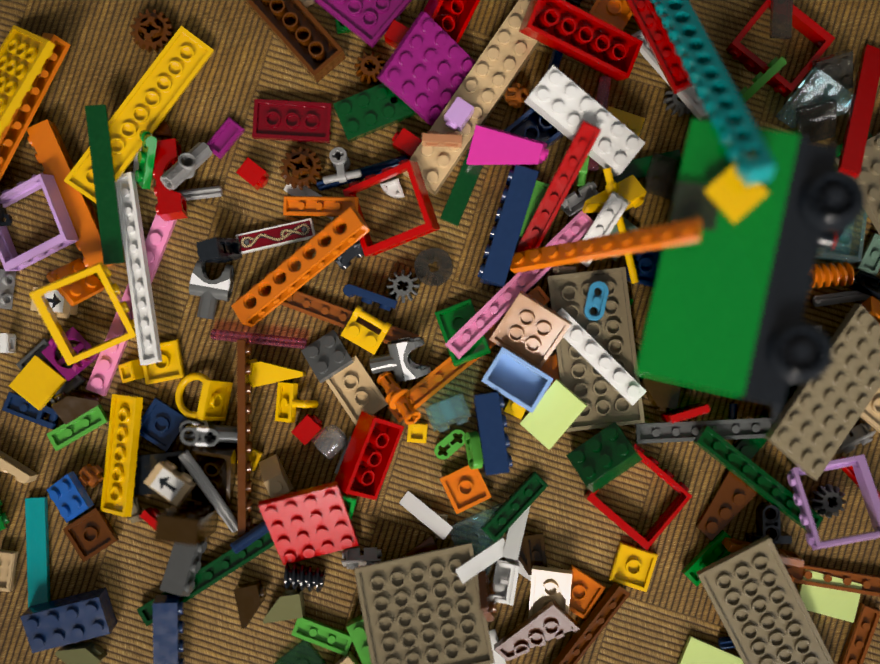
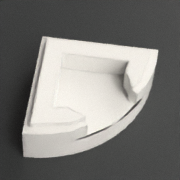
(393, 188)

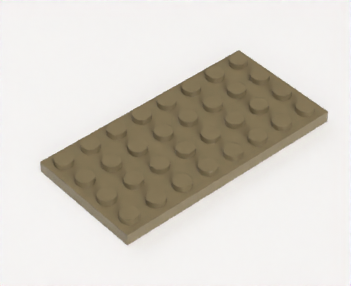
(611, 332)
(829, 406)
(762, 607)

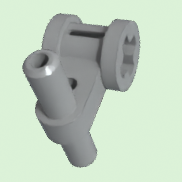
(341, 164)

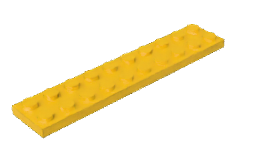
(146, 106)

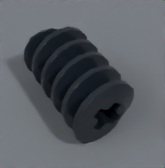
(304, 577)

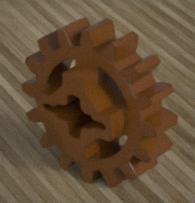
(153, 38)
(304, 175)

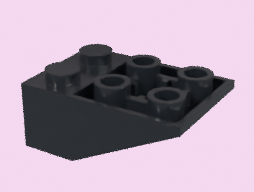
(147, 463)

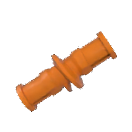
(398, 398)

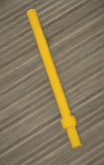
(612, 187)

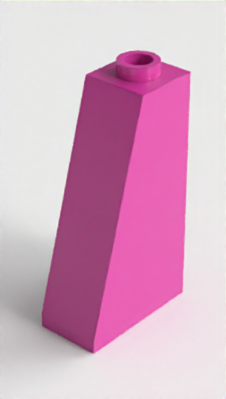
(500, 147)

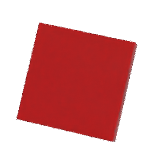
(685, 412)

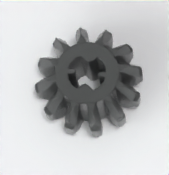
(674, 104)
(405, 279)
(823, 506)

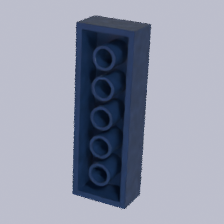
(509, 225)

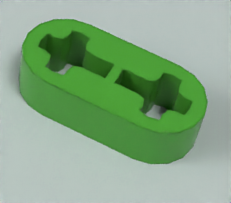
(447, 440)
(473, 450)

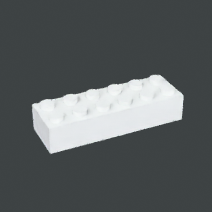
(568, 105)

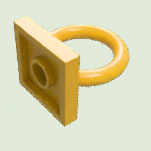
(213, 398)

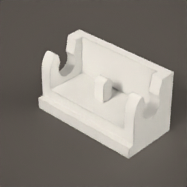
(505, 581)

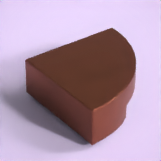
(163, 130)

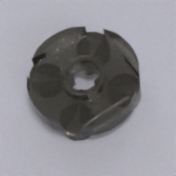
(428, 257)

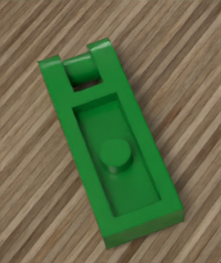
(146, 159)

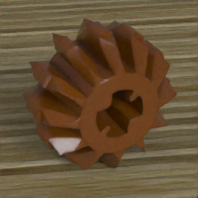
(363, 66)

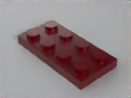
(292, 120)

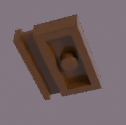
(486, 592)

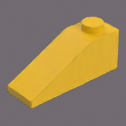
(628, 188)
(267, 373)

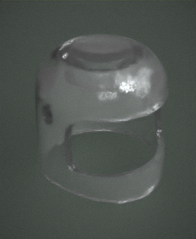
(330, 441)

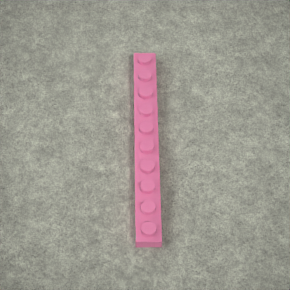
(522, 281)
(110, 358)

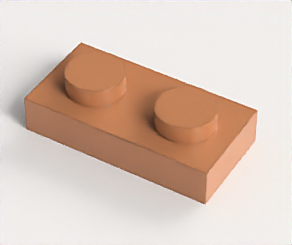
(450, 139)

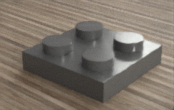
(327, 356)

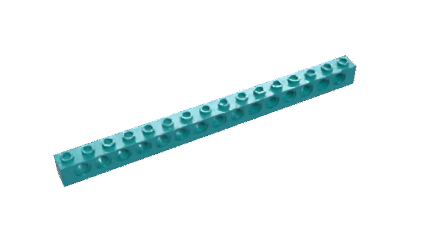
(717, 92)

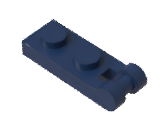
(369, 297)
(20, 407)

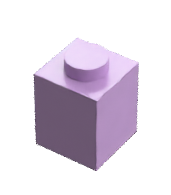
(458, 114)

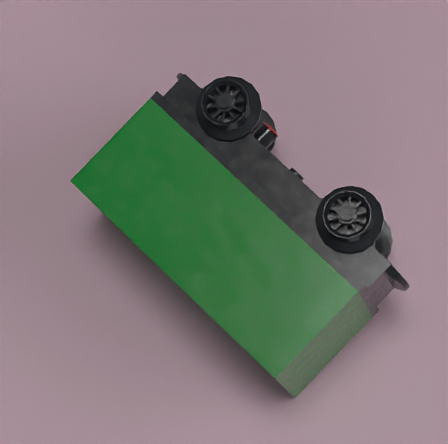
(735, 300)

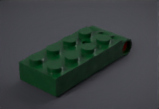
(371, 112)

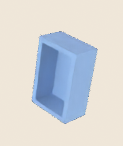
(517, 380)

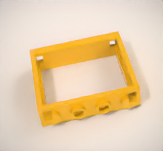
(54, 326)

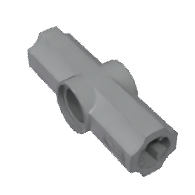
(186, 166)

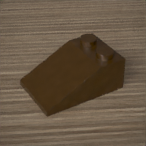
(219, 466)

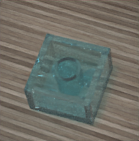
(448, 412)

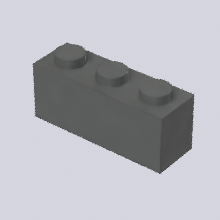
(182, 568)

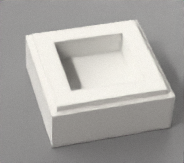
(7, 343)

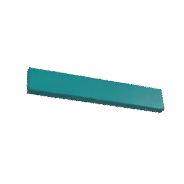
(37, 550)

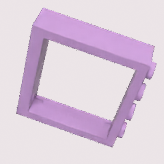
(68, 236)
(868, 493)

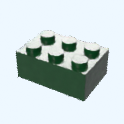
(604, 457)

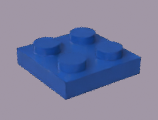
(70, 497)

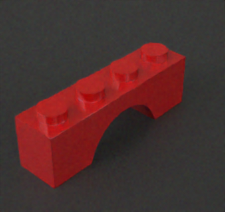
(170, 204)

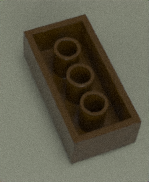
(186, 523)

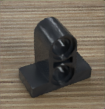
(772, 521)

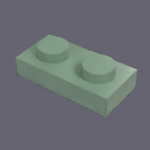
(871, 256)

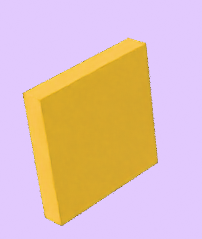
(733, 196)
(170, 367)
(37, 382)
(633, 566)

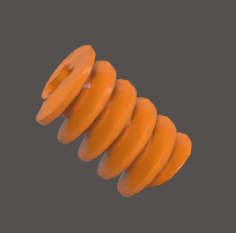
(832, 274)

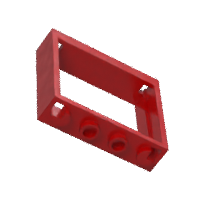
(801, 23)
(431, 223)
(664, 520)

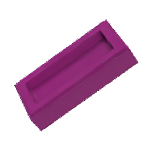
(225, 137)

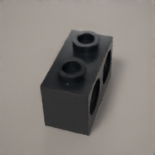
(219, 250)

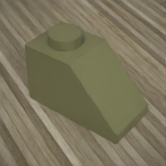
(288, 606)
(81, 653)

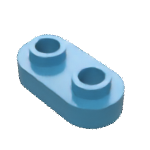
(596, 301)

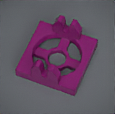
(69, 373)

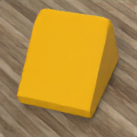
(131, 371)

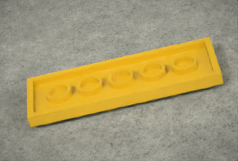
(121, 455)

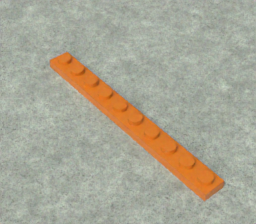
(608, 245)
(447, 371)

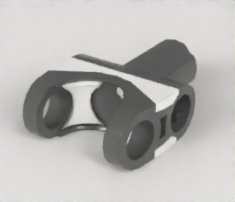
(210, 290)
(400, 360)
(200, 434)

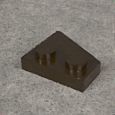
(532, 551)

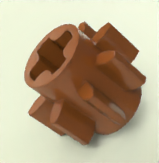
(516, 95)
(90, 475)

